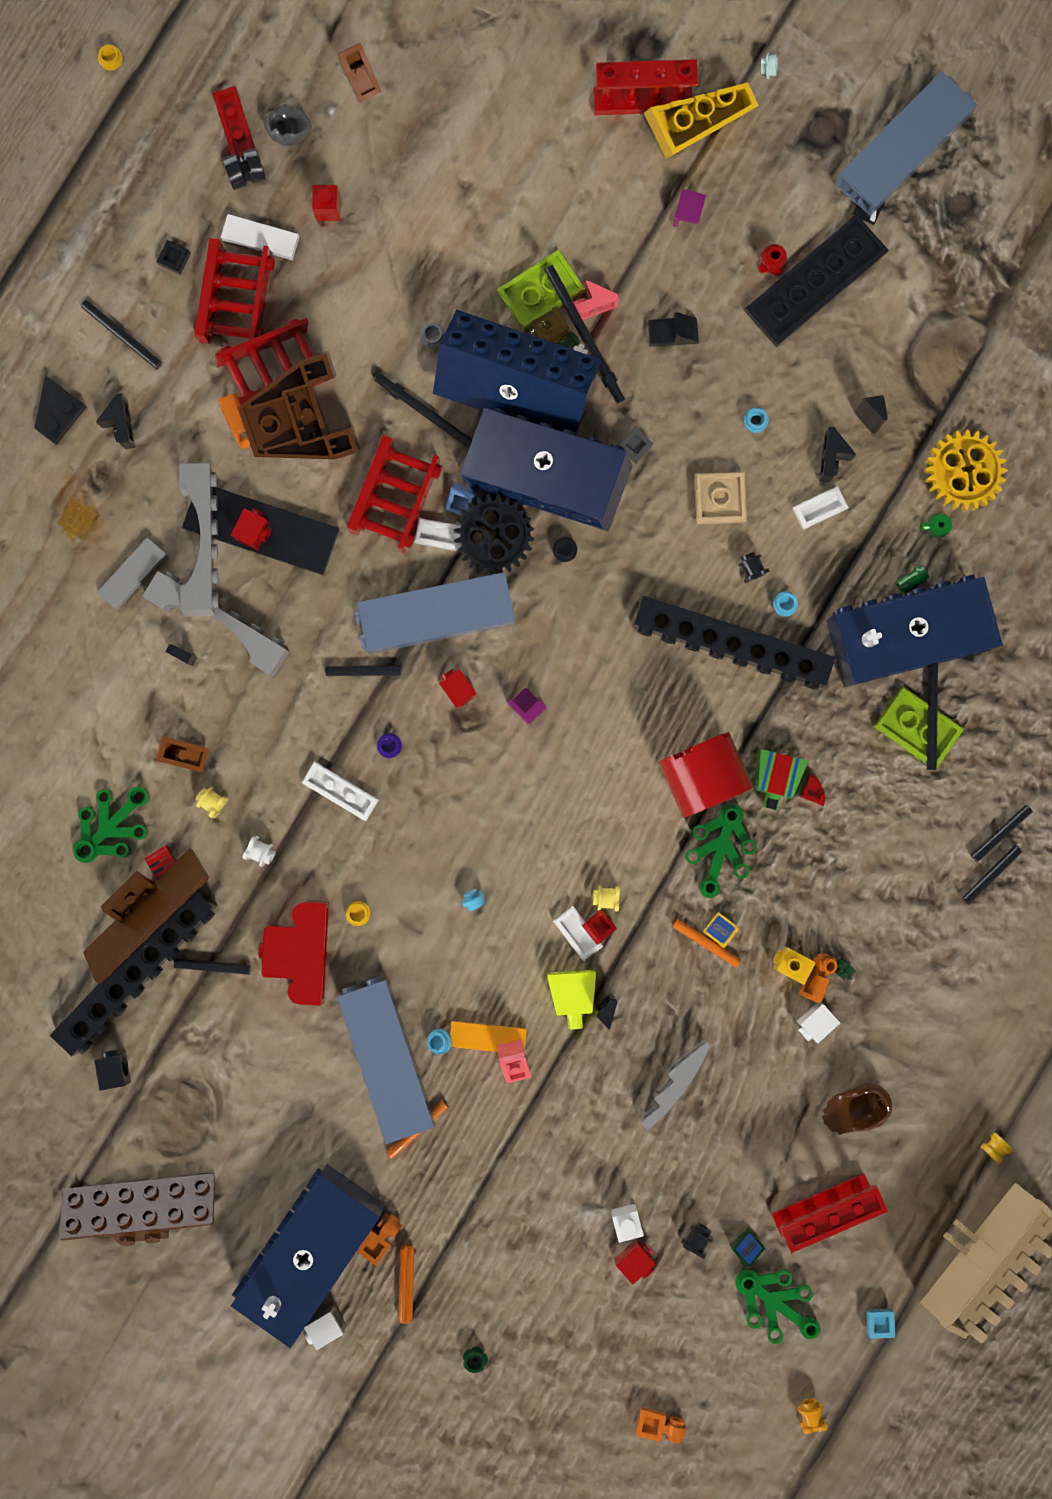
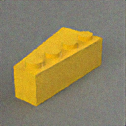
(691, 119)

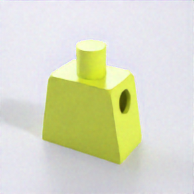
(573, 994)

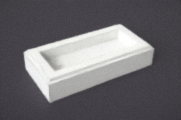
(820, 508)
(437, 534)
(570, 926)

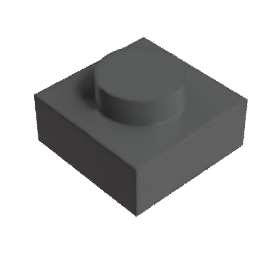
(636, 445)

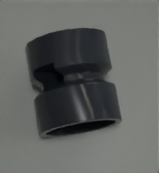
(235, 170)

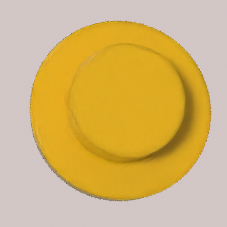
(110, 57)
(358, 913)

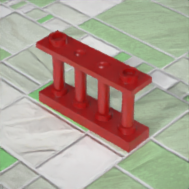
(640, 85)
(214, 279)
(251, 348)
(378, 475)
(829, 1212)

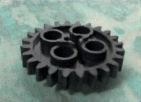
(506, 516)

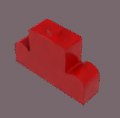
(299, 952)

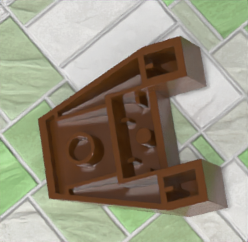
(288, 418)

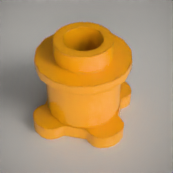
(812, 1416)

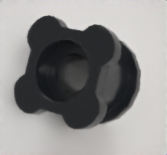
(752, 567)
(698, 1240)

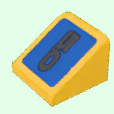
(720, 930)

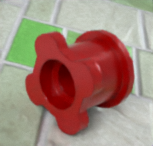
(773, 265)

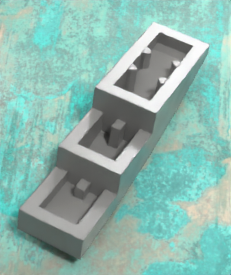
(681, 1075)

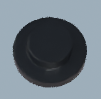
(565, 549)

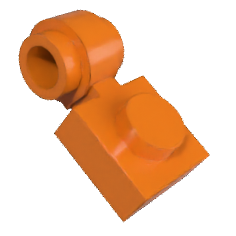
(817, 983)
(376, 1243)
(652, 1425)

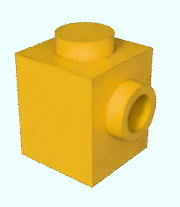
(793, 965)

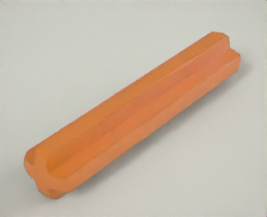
(406, 1284)

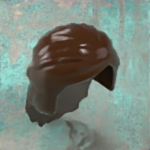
(858, 1109)

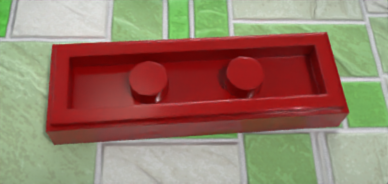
(233, 120)

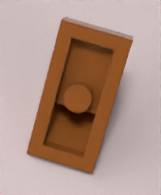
(359, 72)
(182, 754)

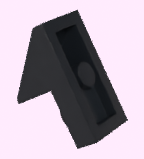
(673, 331)
(118, 414)
(833, 448)

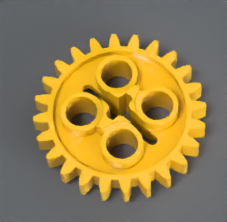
(988, 467)

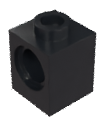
(112, 1070)

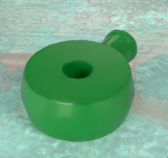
(934, 528)

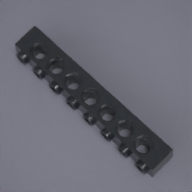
(820, 663)
(68, 1032)

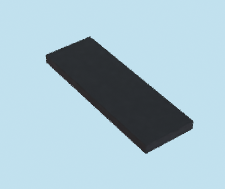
(816, 280)
(292, 536)

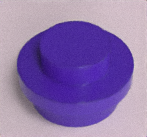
(389, 745)

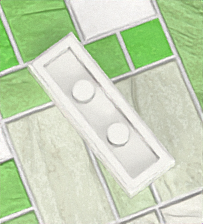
(255, 235)
(340, 791)

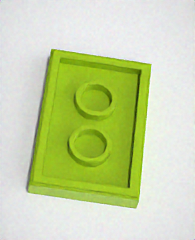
(532, 292)
(907, 726)

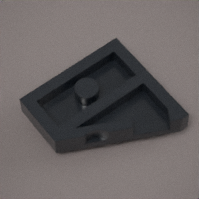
(56, 411)

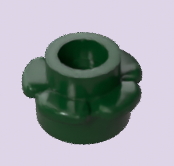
(844, 969)
(470, 1365)

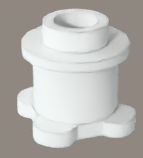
(259, 851)

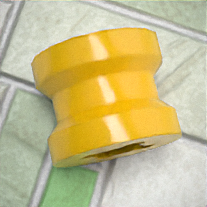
(996, 1148)

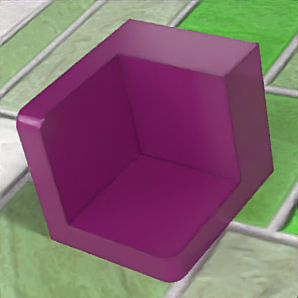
(689, 207)
(527, 706)

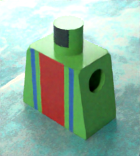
(777, 776)

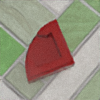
(813, 790)

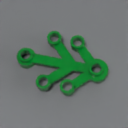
(108, 827)
(721, 846)
(774, 1301)

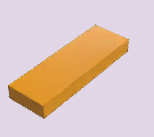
(484, 1036)

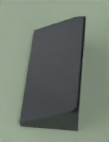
(872, 412)
(606, 1010)

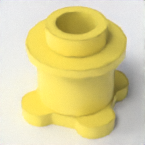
(211, 801)
(606, 898)

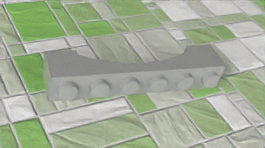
(199, 594)
(264, 653)

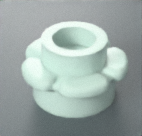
(769, 65)

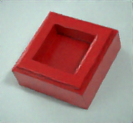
(599, 926)

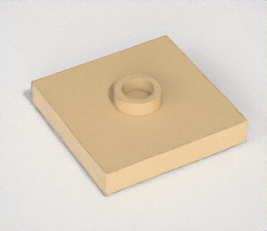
(720, 498)

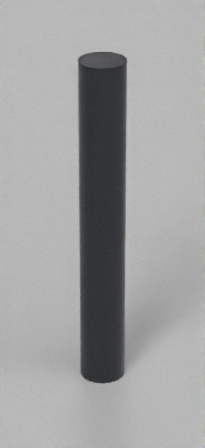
(363, 670)
(1001, 833)
(992, 874)
(212, 966)

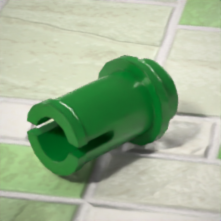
(913, 579)

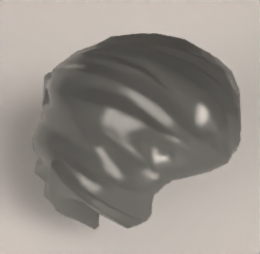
(287, 125)

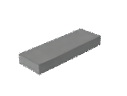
(132, 573)

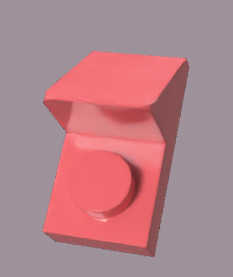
(599, 301)
(513, 1061)

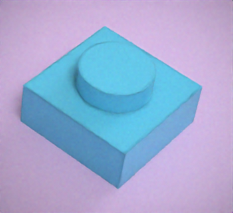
(880, 1323)

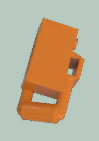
(231, 414)

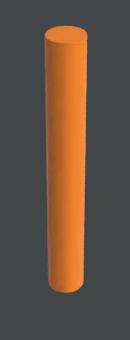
(706, 943)
(395, 1149)

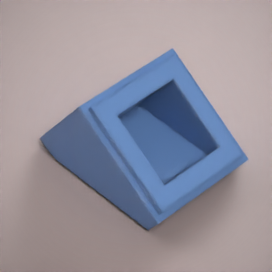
(459, 498)

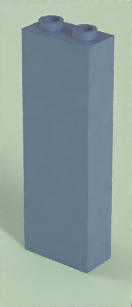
(905, 143)
(435, 613)
(386, 1060)

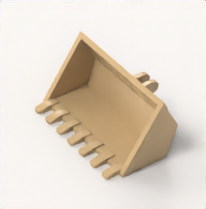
(990, 1263)

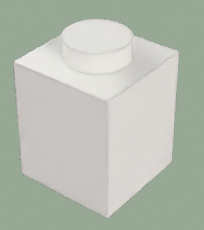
(817, 1023)
(627, 1223)
(324, 1327)

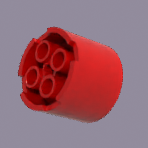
(705, 774)

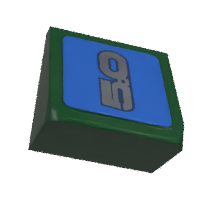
(747, 1247)

